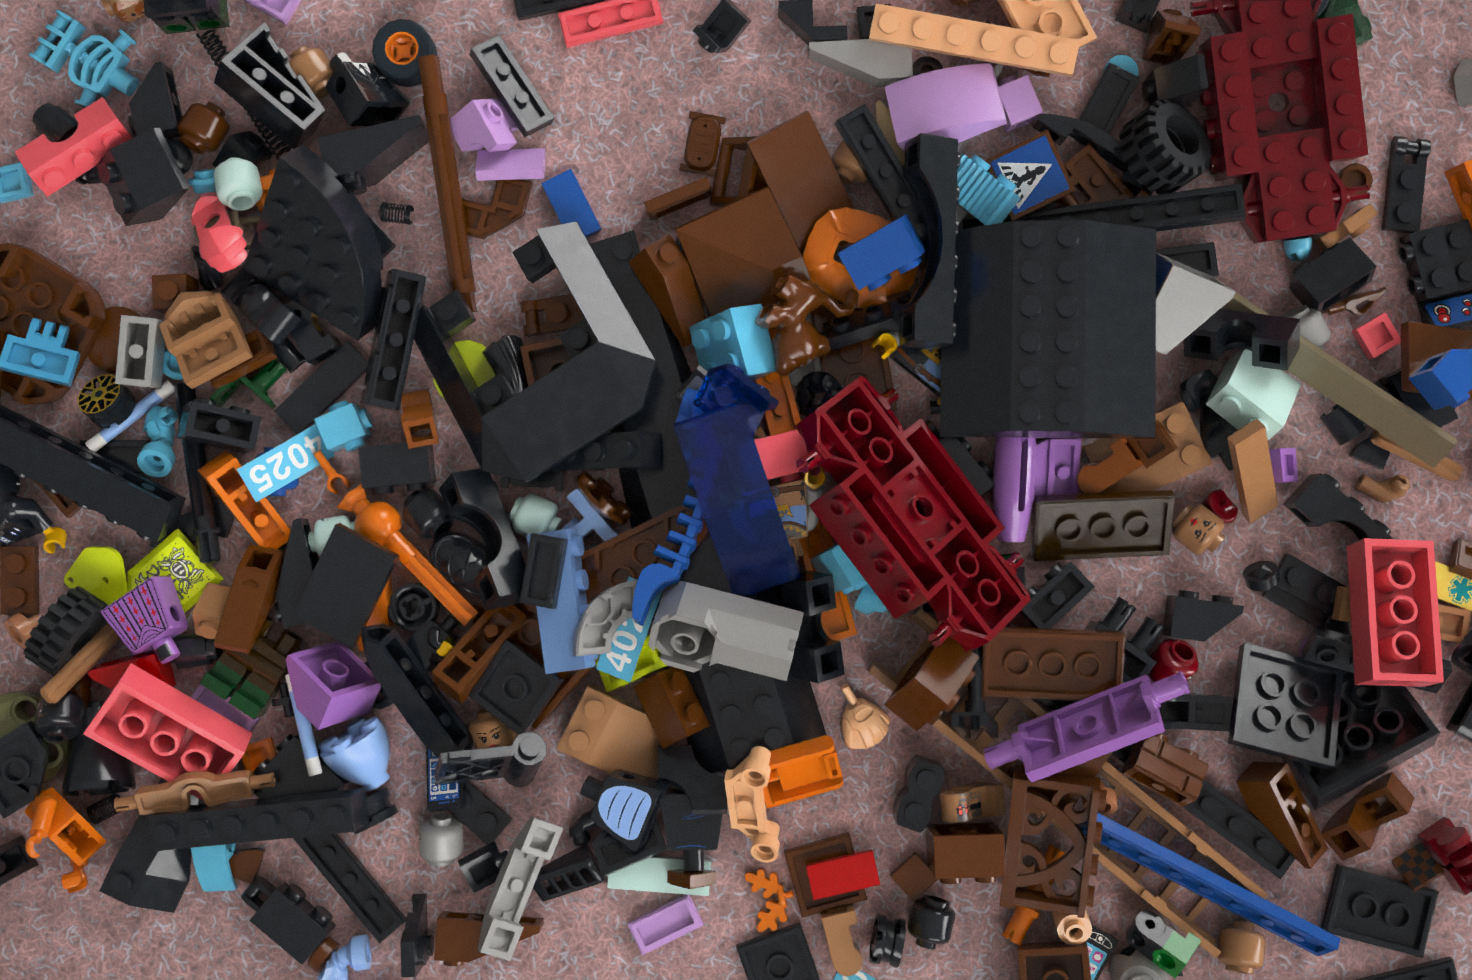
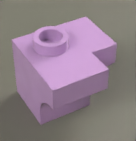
(483, 125)

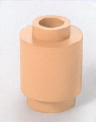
(1071, 928)

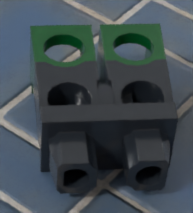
(186, 15)

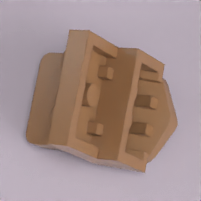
(204, 336)

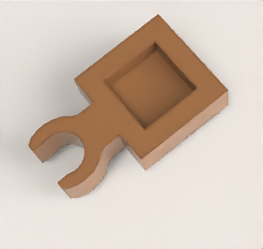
(1353, 225)

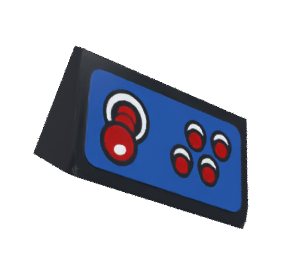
(1447, 311)

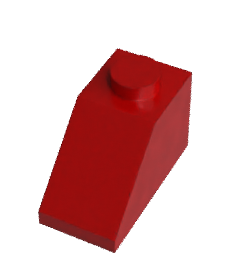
(110, 672)

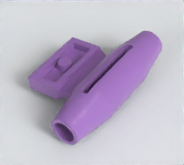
(1027, 471)

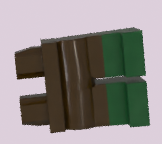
(253, 677)

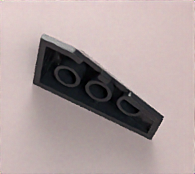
(147, 877)

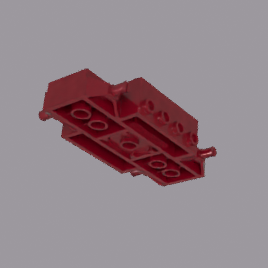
(1288, 152)
(910, 517)

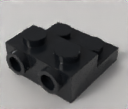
(1438, 260)

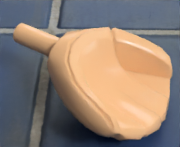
(862, 722)

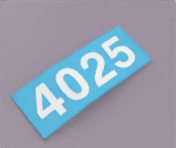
(283, 463)
(627, 645)

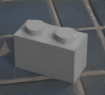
(140, 352)

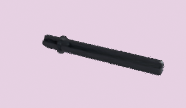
(199, 490)

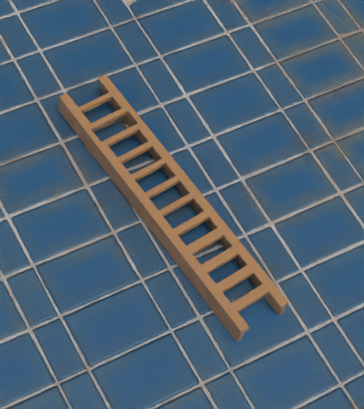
(1113, 776)

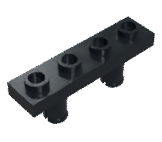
(1335, 649)

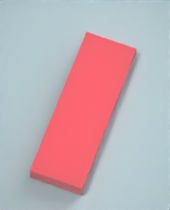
(608, 20)

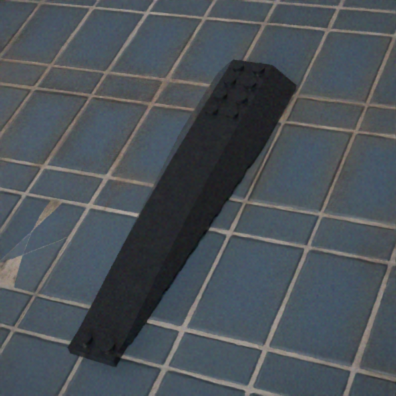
(739, 704)

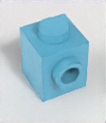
(344, 426)

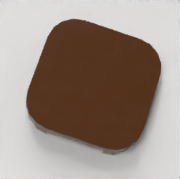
(46, 291)

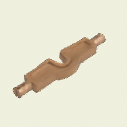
(212, 787)

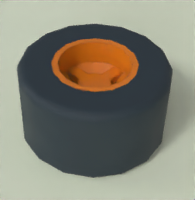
(395, 43)

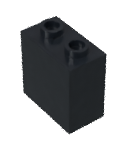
(292, 773)

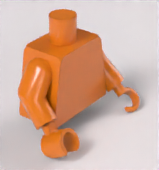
(68, 830)

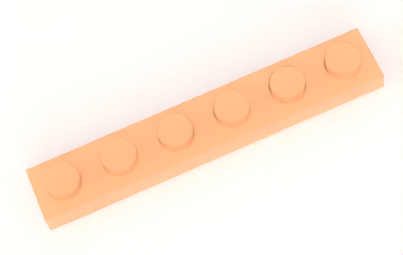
(974, 40)

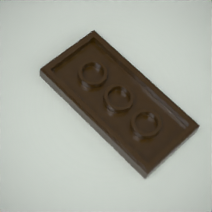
(1102, 525)

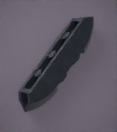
(413, 691)

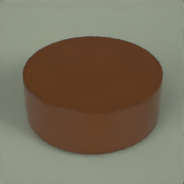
(1356, 175)
(322, 954)

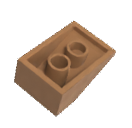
(1186, 459)
(611, 734)

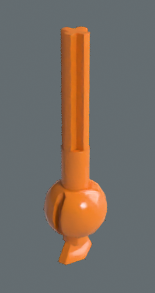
(383, 525)

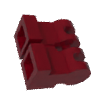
(1452, 851)

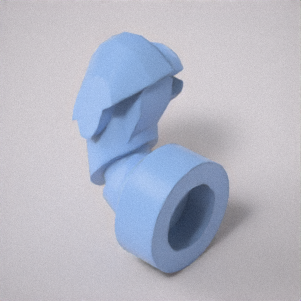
(355, 953)

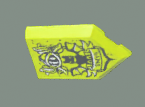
(181, 562)

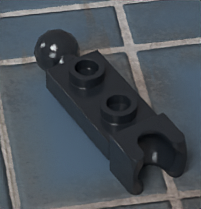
(867, 323)

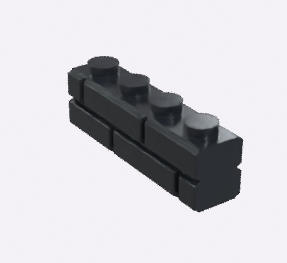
(393, 340)

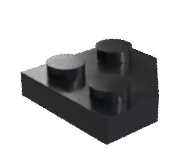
(22, 768)

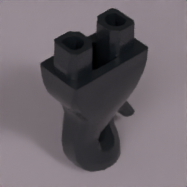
(1213, 428)

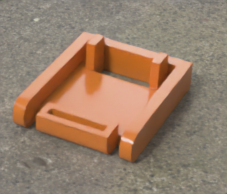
(803, 771)

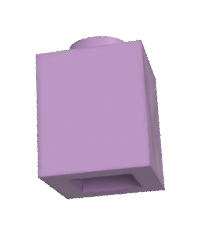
(1018, 102)

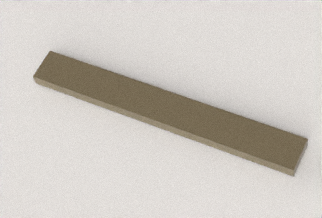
(1363, 398)

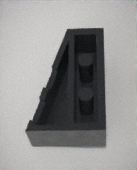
(268, 88)

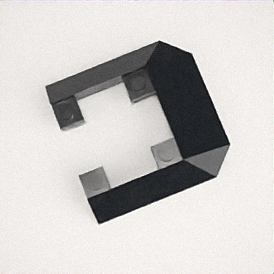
(571, 405)

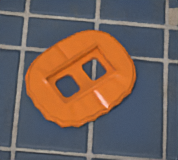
(832, 276)

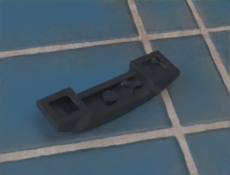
(1084, 133)

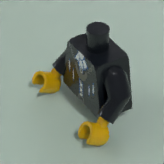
(25, 518)

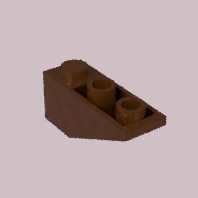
(249, 598)

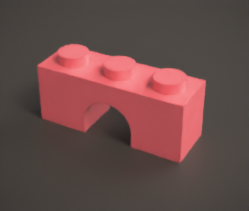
(59, 163)

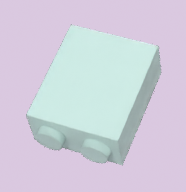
(1253, 393)

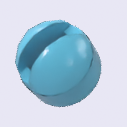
(1298, 247)

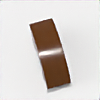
(1358, 821)

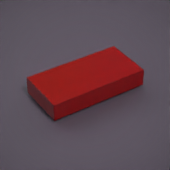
(842, 874)

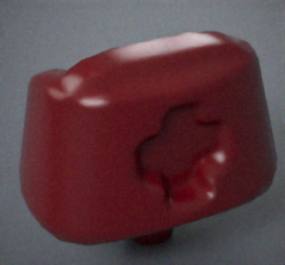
(1221, 506)

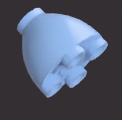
(359, 753)

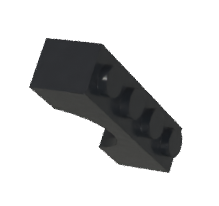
(474, 499)
(1322, 502)

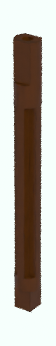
(447, 179)

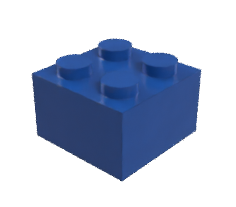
(883, 252)

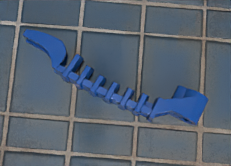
(659, 576)

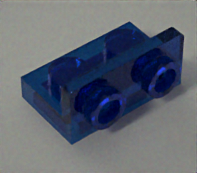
(729, 385)

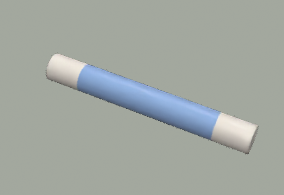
(139, 410)
(306, 737)

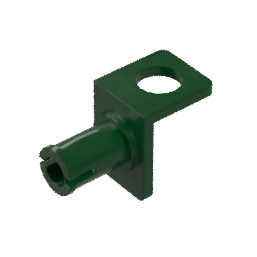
(258, 384)

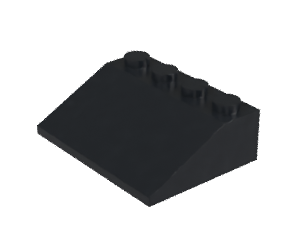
(1375, 733)

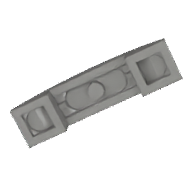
(514, 885)

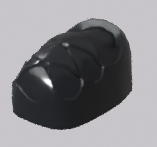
(459, 558)

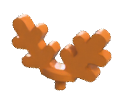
(771, 886)

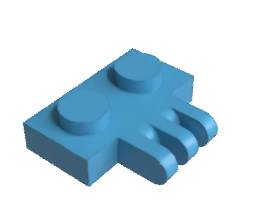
(41, 354)

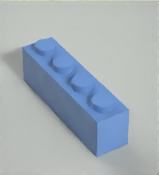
(559, 624)

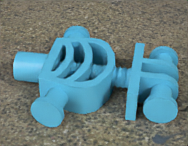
(101, 59)

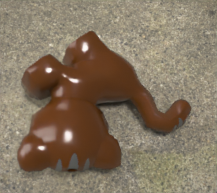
(798, 340)

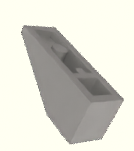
(865, 60)

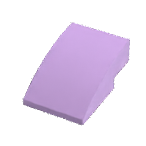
(946, 103)

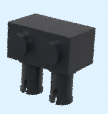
(1136, 651)

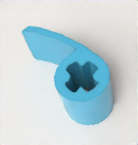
(213, 867)

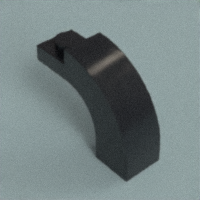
(1197, 712)

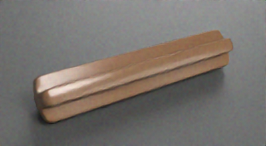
(1445, 468)
(79, 664)

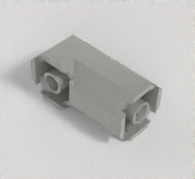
(723, 628)

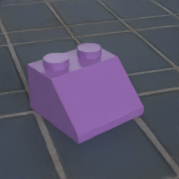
(331, 684)

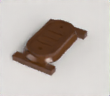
(702, 143)

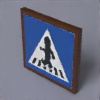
(1036, 172)

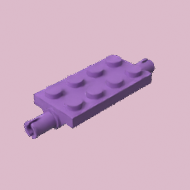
(1089, 727)

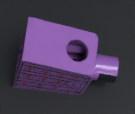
(149, 618)

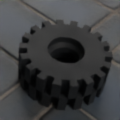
(65, 629)

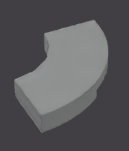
(603, 618)

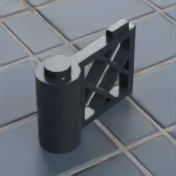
(513, 763)

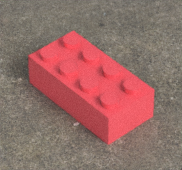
(1394, 613)
(166, 729)

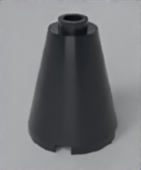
(94, 766)

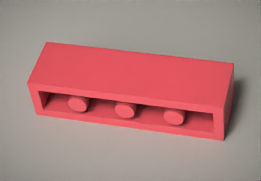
(780, 455)

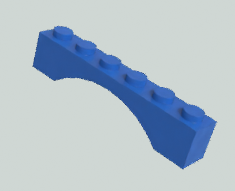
(1445, 378)

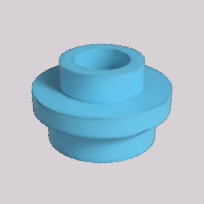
(203, 181)

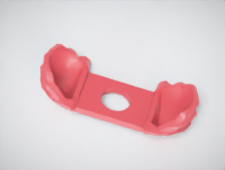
(222, 243)

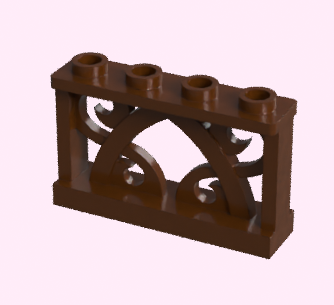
(1020, 874)

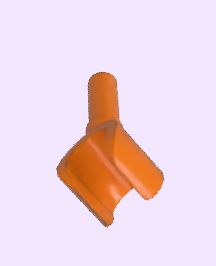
(331, 473)

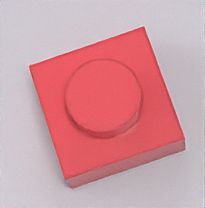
(1377, 336)

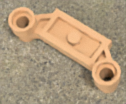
(747, 804)

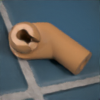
(1385, 490)

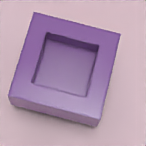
(1284, 465)

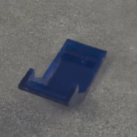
(736, 500)

